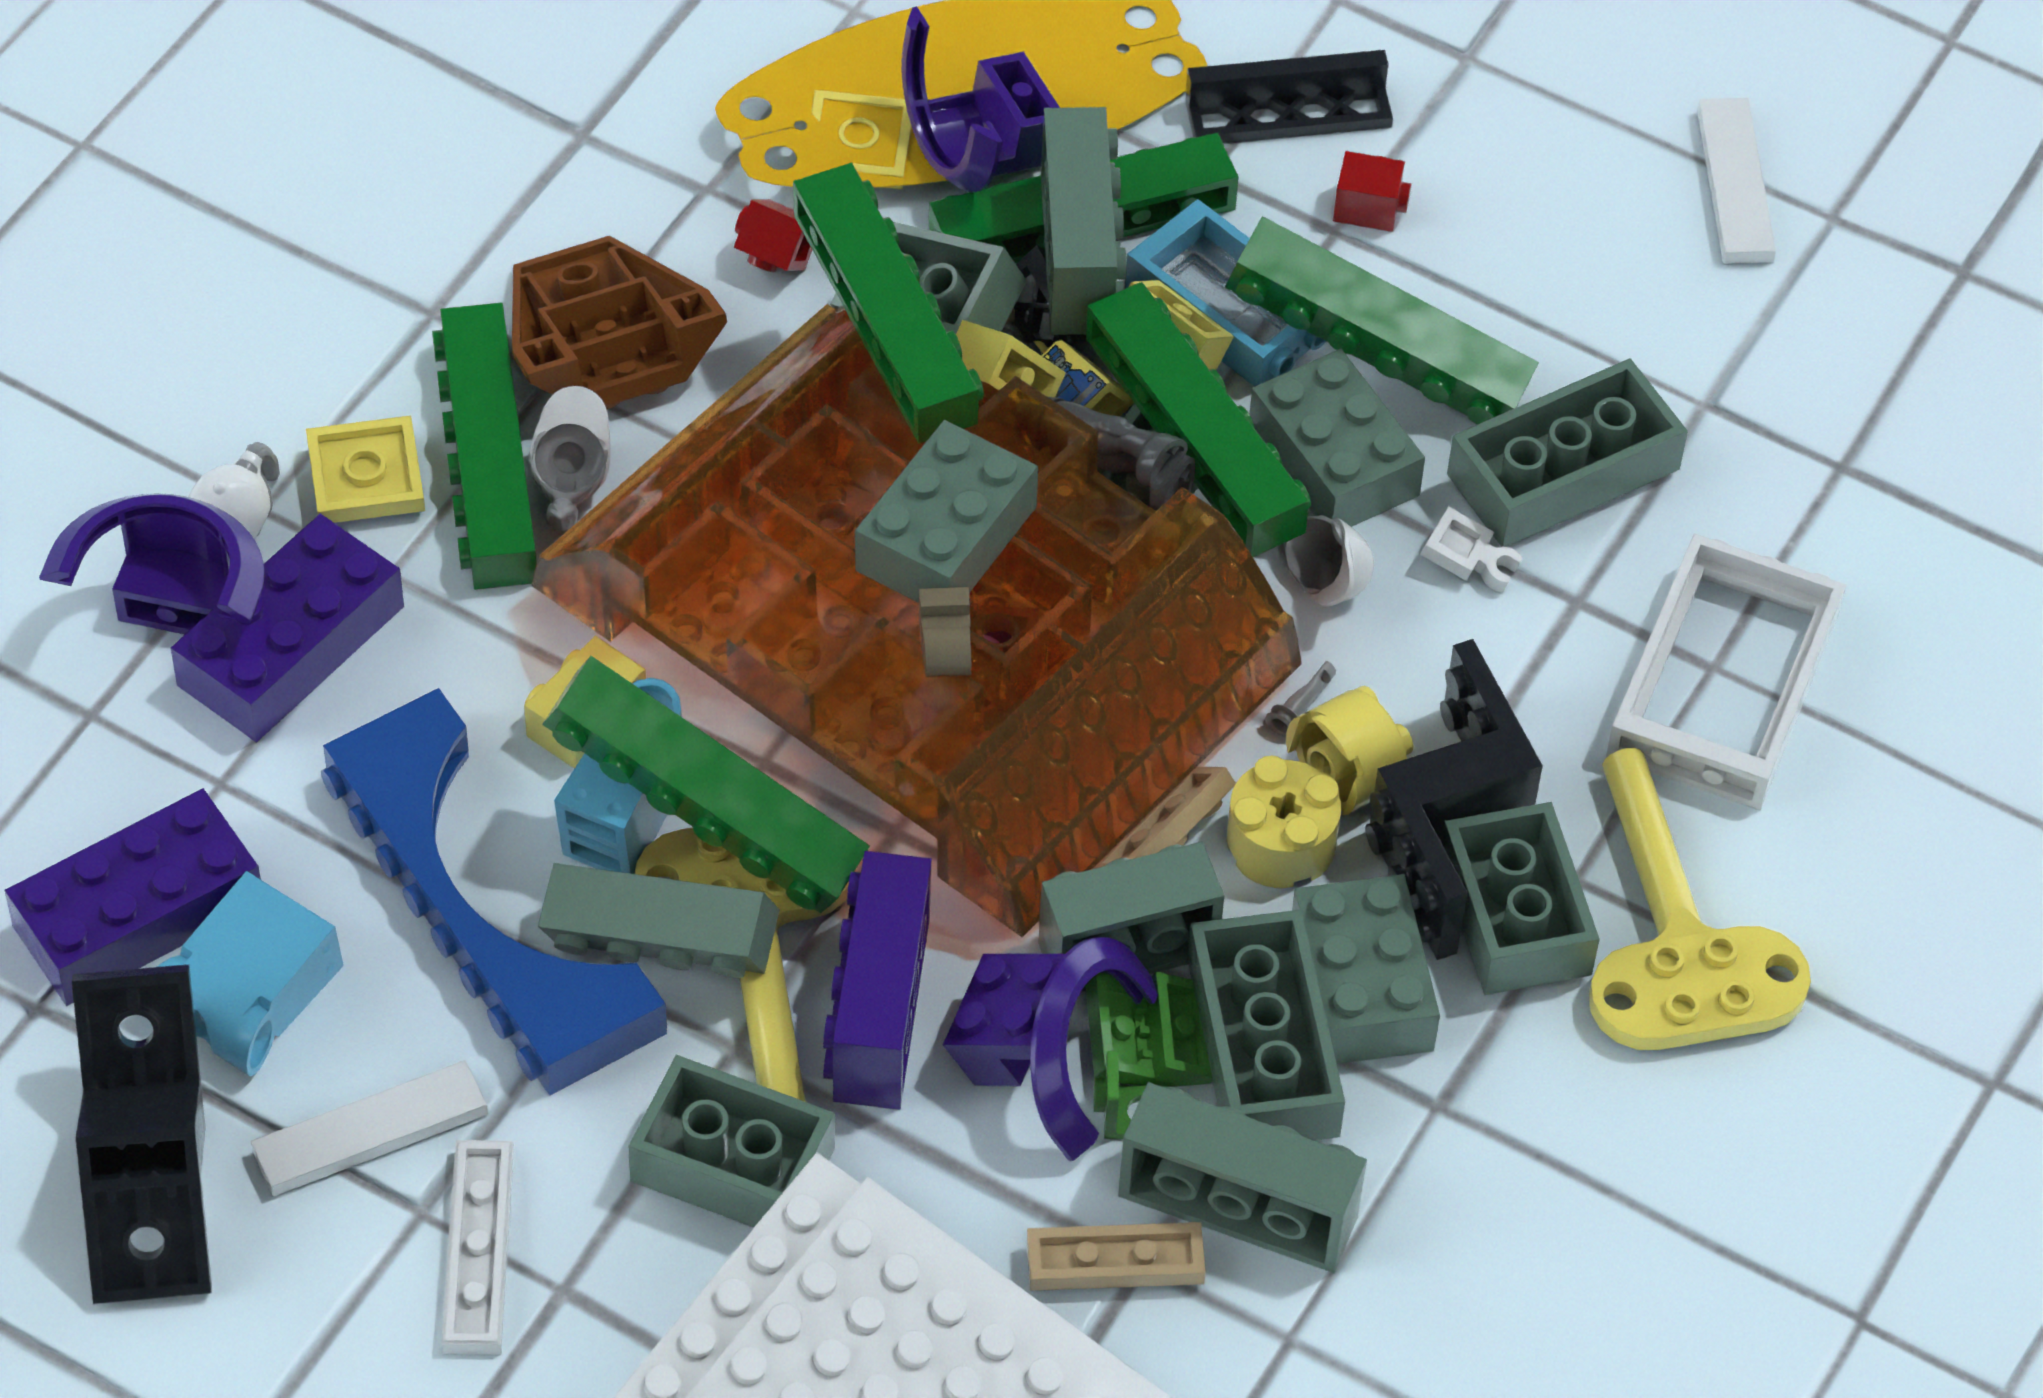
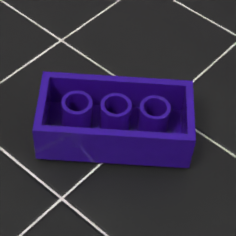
(315, 611)
(129, 893)
(878, 980)

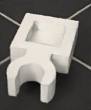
(1463, 546)

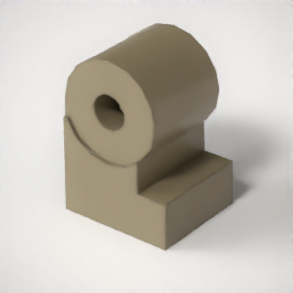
(945, 631)

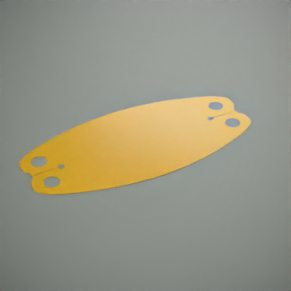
(1065, 41)

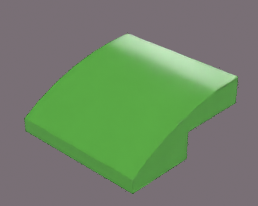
(1154, 1041)

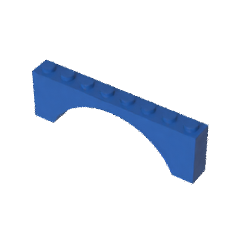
(554, 1010)

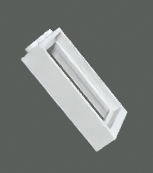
(1696, 759)

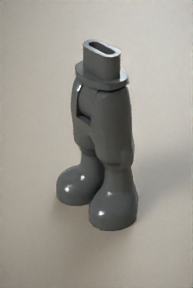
(1154, 456)

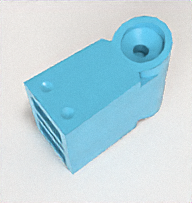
(608, 820)
(255, 969)

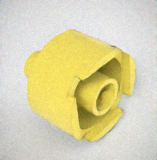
(1349, 743)
(1283, 822)

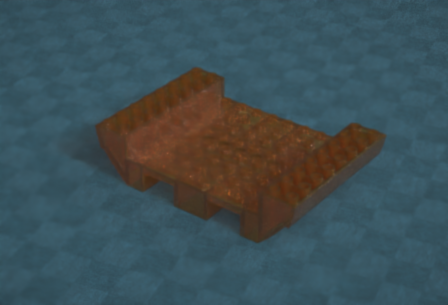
(1125, 621)

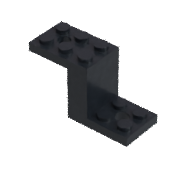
(1480, 775)
(141, 1134)

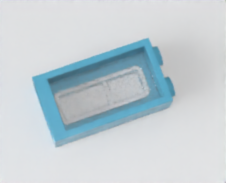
(1195, 260)

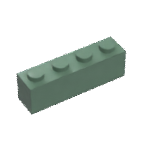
(658, 919)

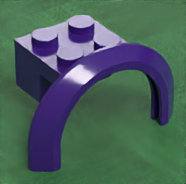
(981, 130)
(176, 563)
(1020, 1018)

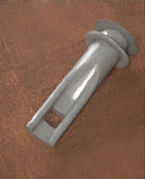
(1300, 701)

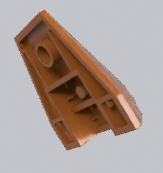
(609, 321)

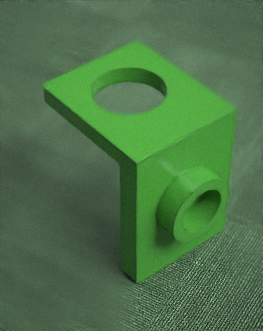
(1114, 1098)

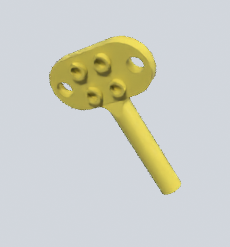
(1691, 978)
(765, 996)

